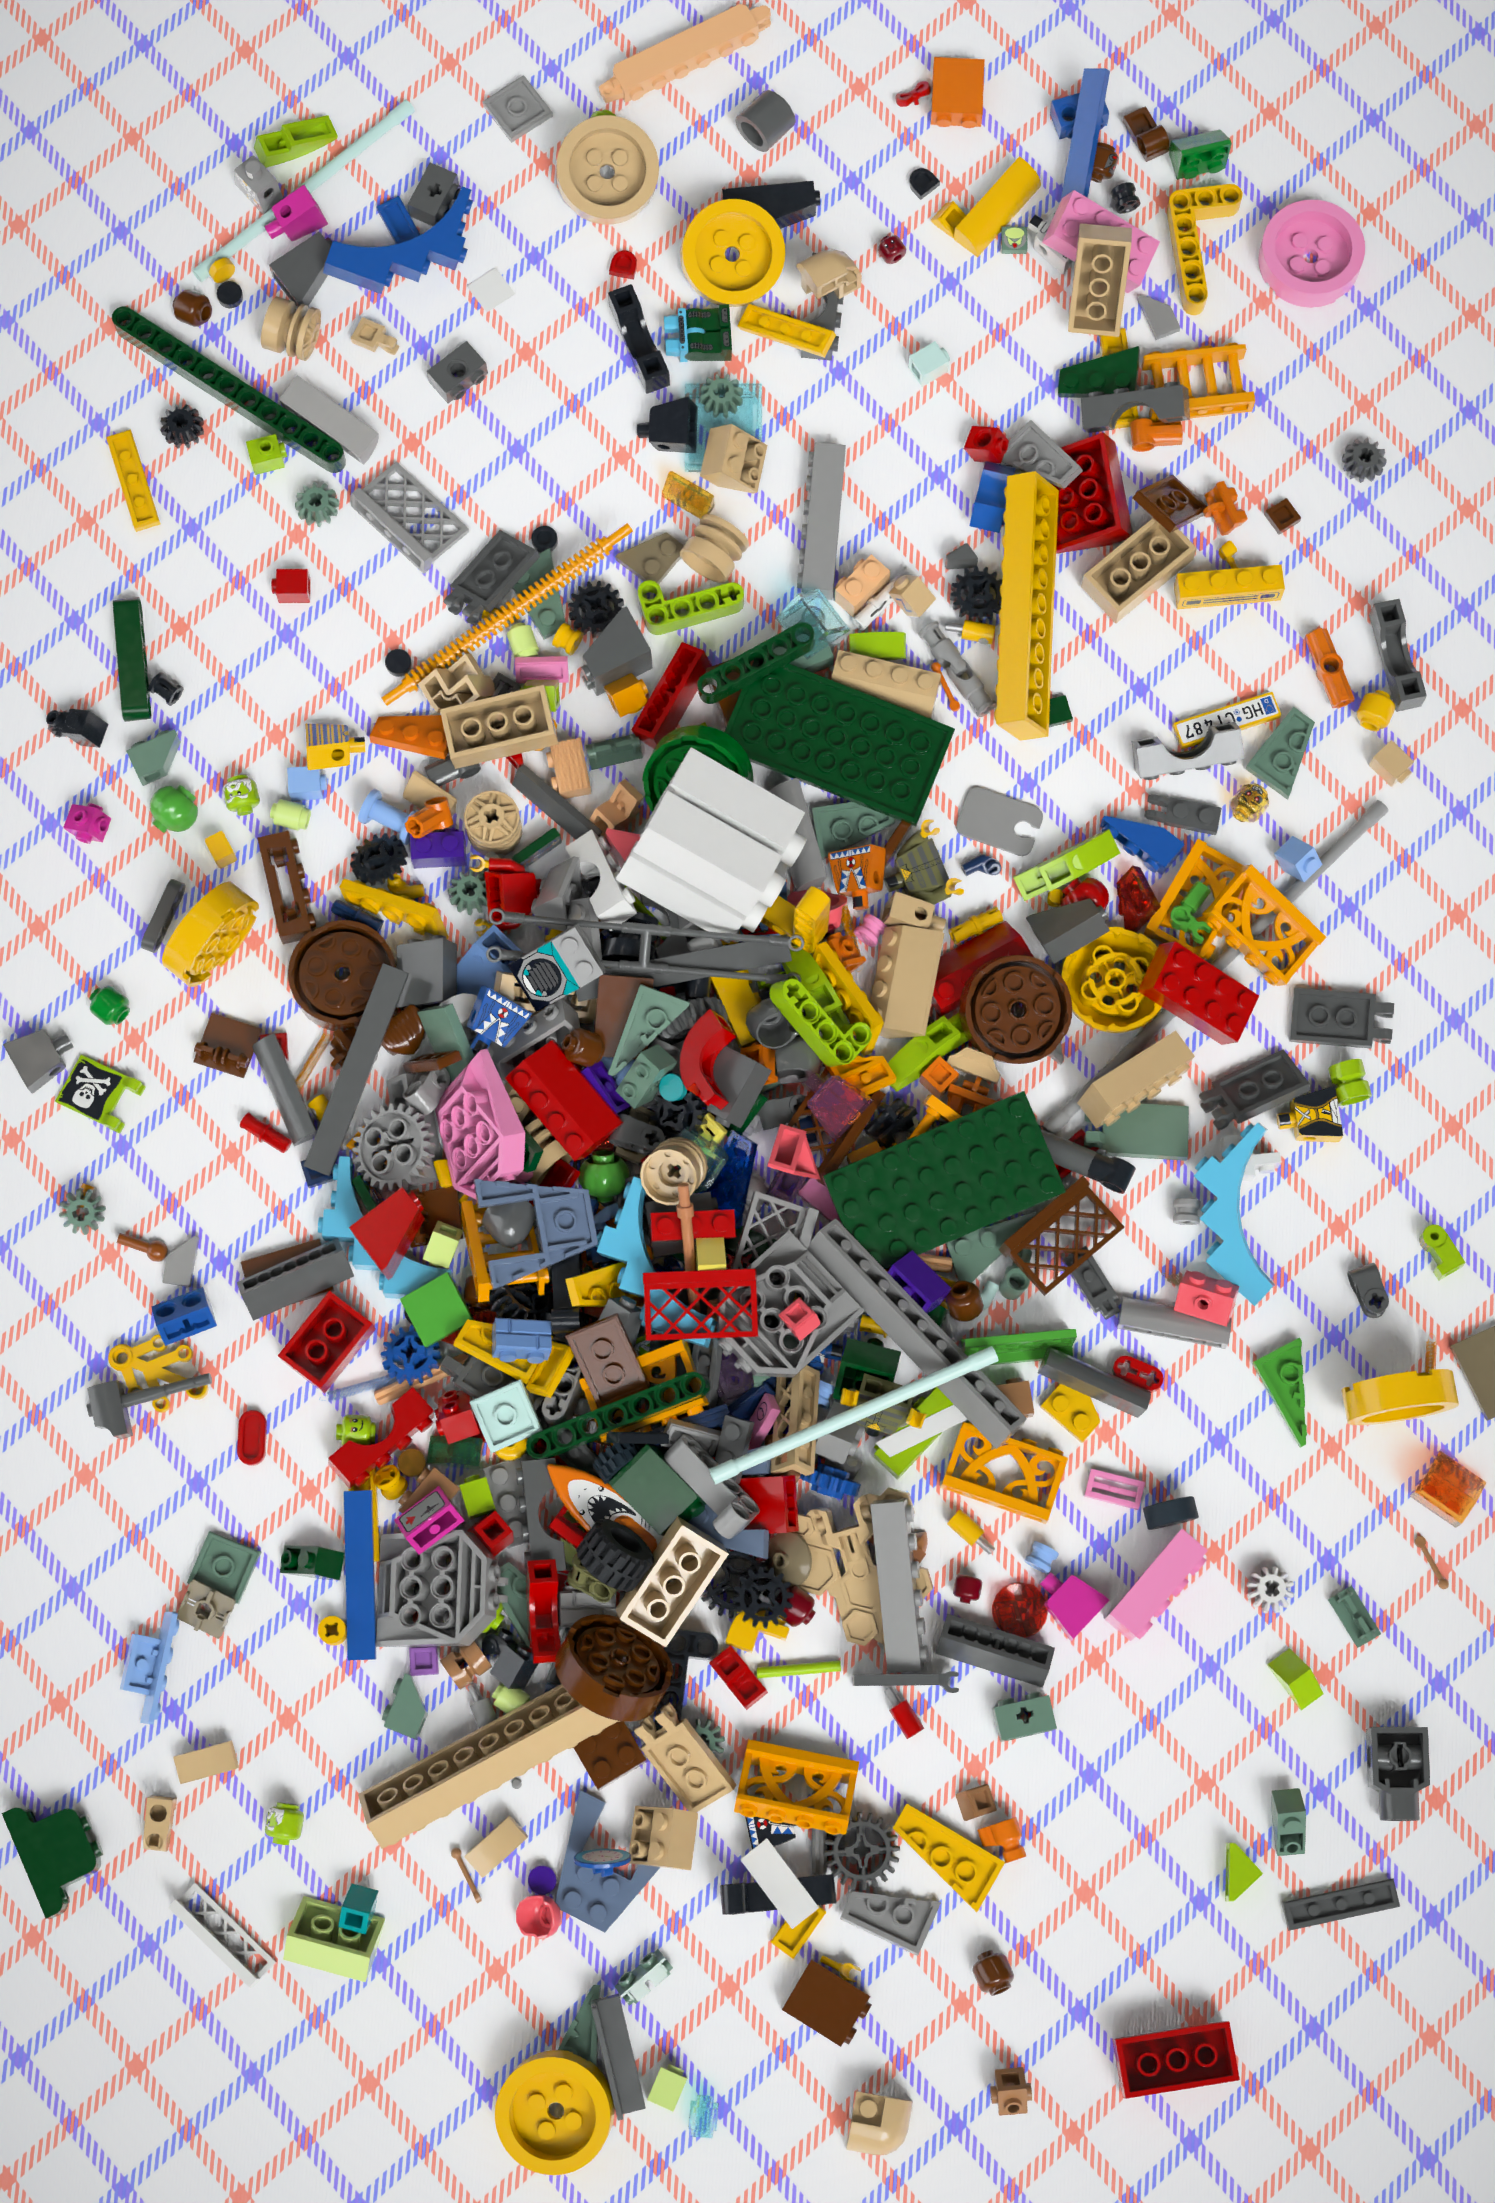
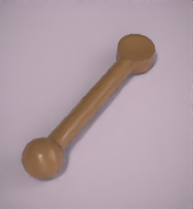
(1420, 1542)
(456, 1854)

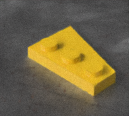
(476, 1340)

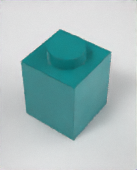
(358, 1908)

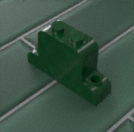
(54, 1853)

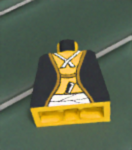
(1314, 1117)

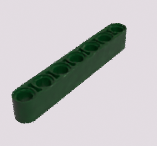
(605, 1420)

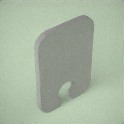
(992, 820)

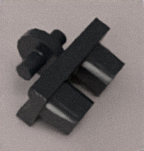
(890, 1120)

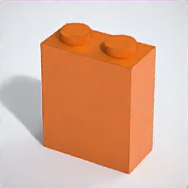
(957, 92)

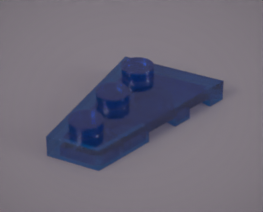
(734, 1180)

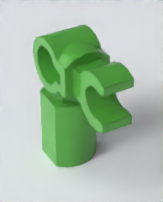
(1181, 915)

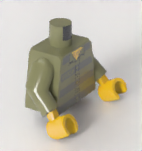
(922, 870)
(887, 1419)

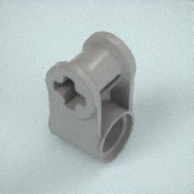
(427, 1090)

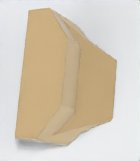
(975, 1064)

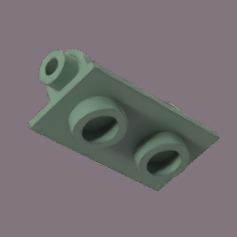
(614, 751)
(1354, 1616)
(653, 1968)

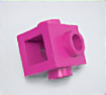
(87, 823)

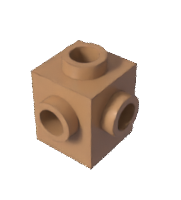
(1011, 2091)

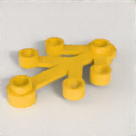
(152, 1369)

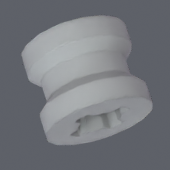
(1186, 1211)

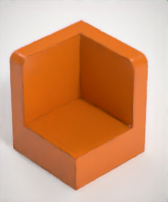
(938, 1077)

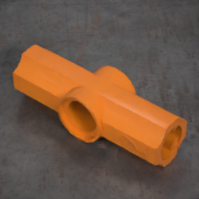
(1334, 682)

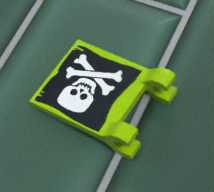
(96, 1090)

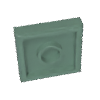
(225, 1565)

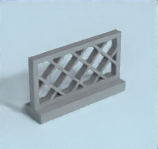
(390, 526)
(802, 1230)

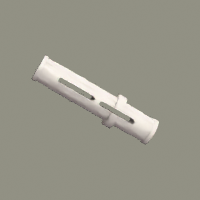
(877, 606)

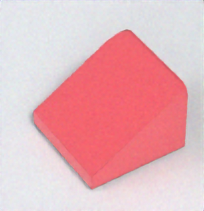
(799, 1319)

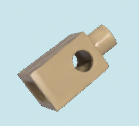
(911, 912)

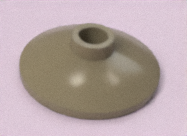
(795, 1554)

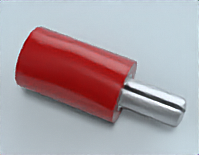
(903, 1714)

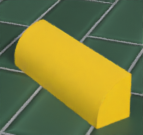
(997, 207)

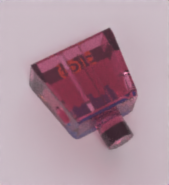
(836, 1103)

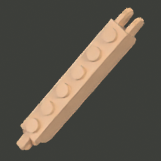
(685, 52)

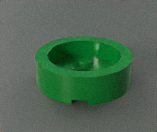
(673, 749)

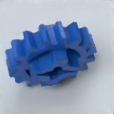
(400, 1350)
(832, 1482)

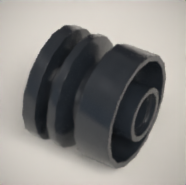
(626, 945)

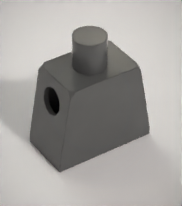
(38, 1057)

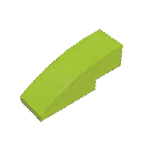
(294, 140)

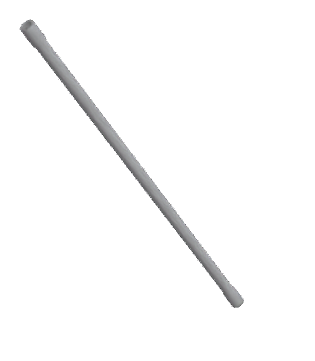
(1367, 820)

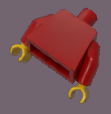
(508, 888)

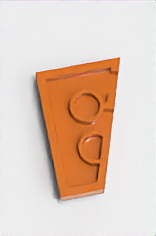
(412, 733)

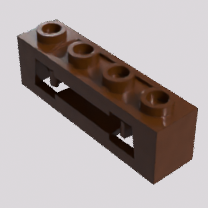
(278, 846)

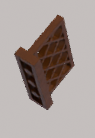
(843, 1144)
(1047, 1217)

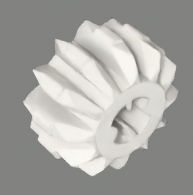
(1260, 1588)

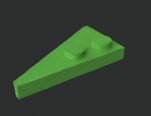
(1283, 1378)

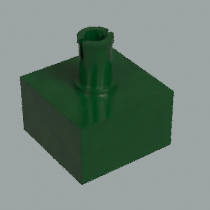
(866, 1358)

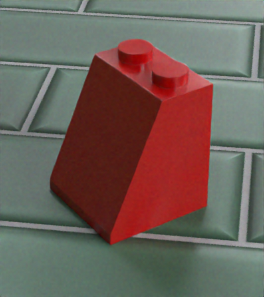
(389, 1230)

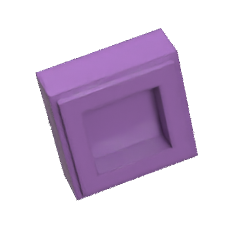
(424, 1661)

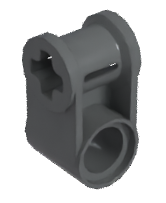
(780, 1111)
(633, 1135)
(1368, 1285)

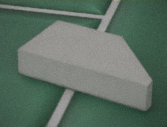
(181, 1264)

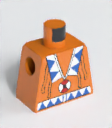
(858, 872)

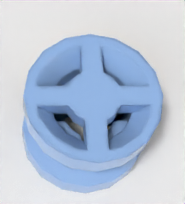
(825, 1391)
(1041, 1557)

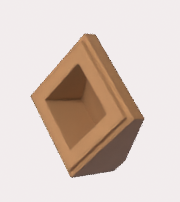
(976, 1802)

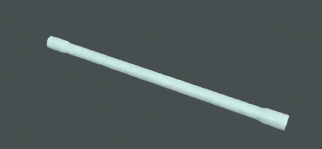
(393, 119)
(735, 1466)

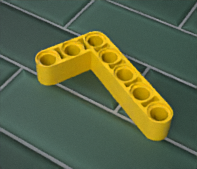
(1189, 240)
(807, 919)

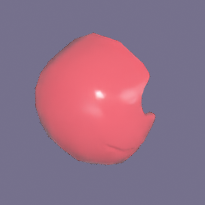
(538, 1916)

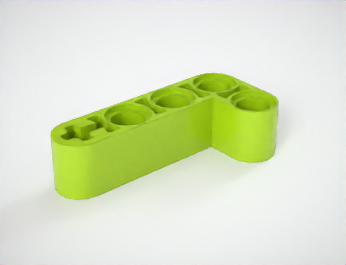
(689, 602)
(791, 997)

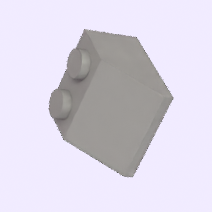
(557, 891)

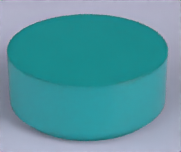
(672, 1087)

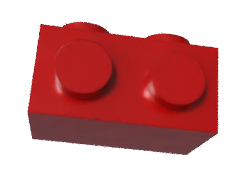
(456, 1416)

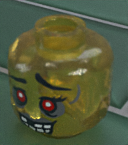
(1249, 803)

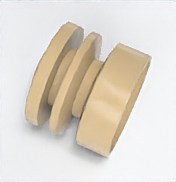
(290, 328)
(714, 548)
(499, 835)
(551, 1150)
(661, 1178)

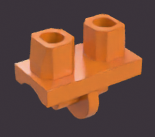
(1222, 508)
(959, 1096)

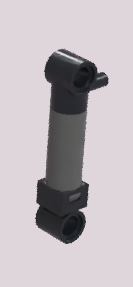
(1110, 1172)

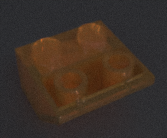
(1448, 1489)

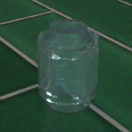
(703, 2116)

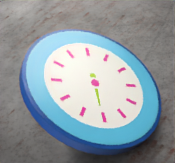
(602, 1860)

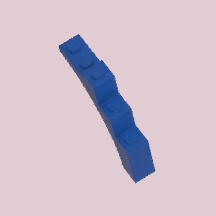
(375, 266)

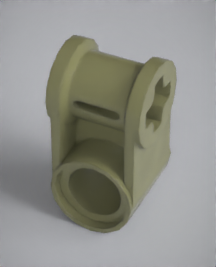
(588, 1583)

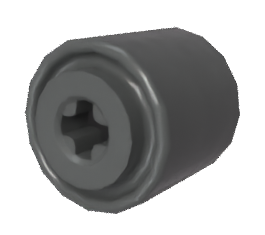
(765, 120)

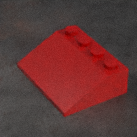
(1094, 504)

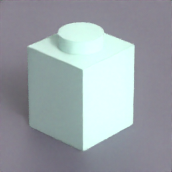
(929, 363)

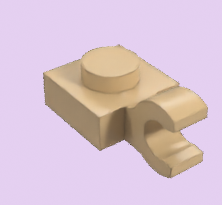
(371, 335)

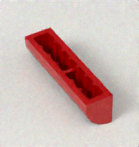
(671, 695)

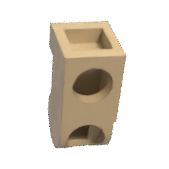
(158, 1822)

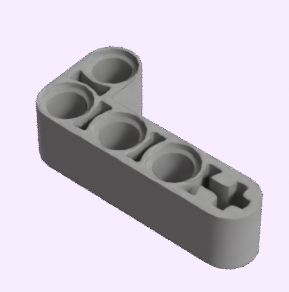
(566, 1400)
(726, 1498)

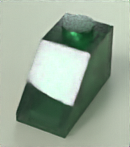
(460, 1454)

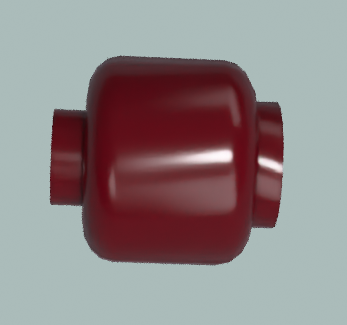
(802, 1607)

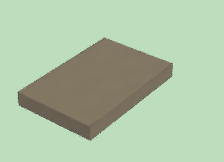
(1477, 1362)

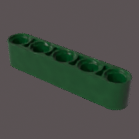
(763, 652)
(131, 659)

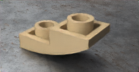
(206, 1762)
(496, 1846)

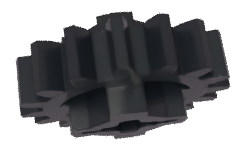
(976, 583)
(590, 599)
(379, 859)
(667, 1111)
(753, 1609)

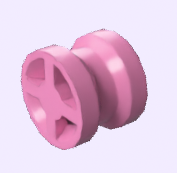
(870, 930)

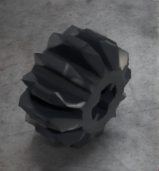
(178, 418)

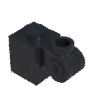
(78, 725)
(514, 1662)

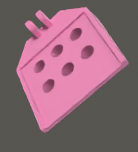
(481, 1128)

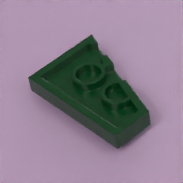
(1101, 375)

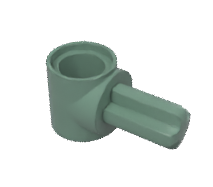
(1014, 1273)

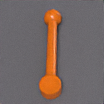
(954, 705)

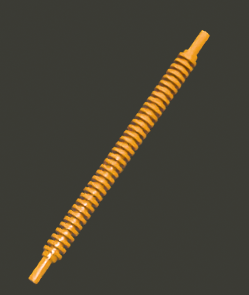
(603, 545)

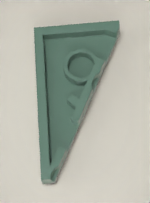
(648, 1018)
(979, 1249)
(582, 2033)

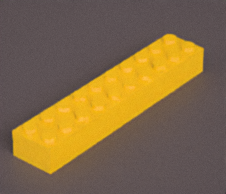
(1027, 606)

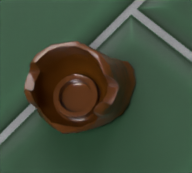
(404, 1033)

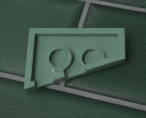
(549, 614)
(1282, 753)
(845, 825)
(517, 1601)

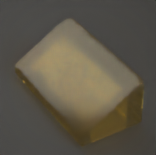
(687, 495)

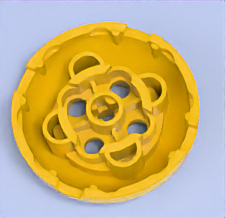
(1099, 957)

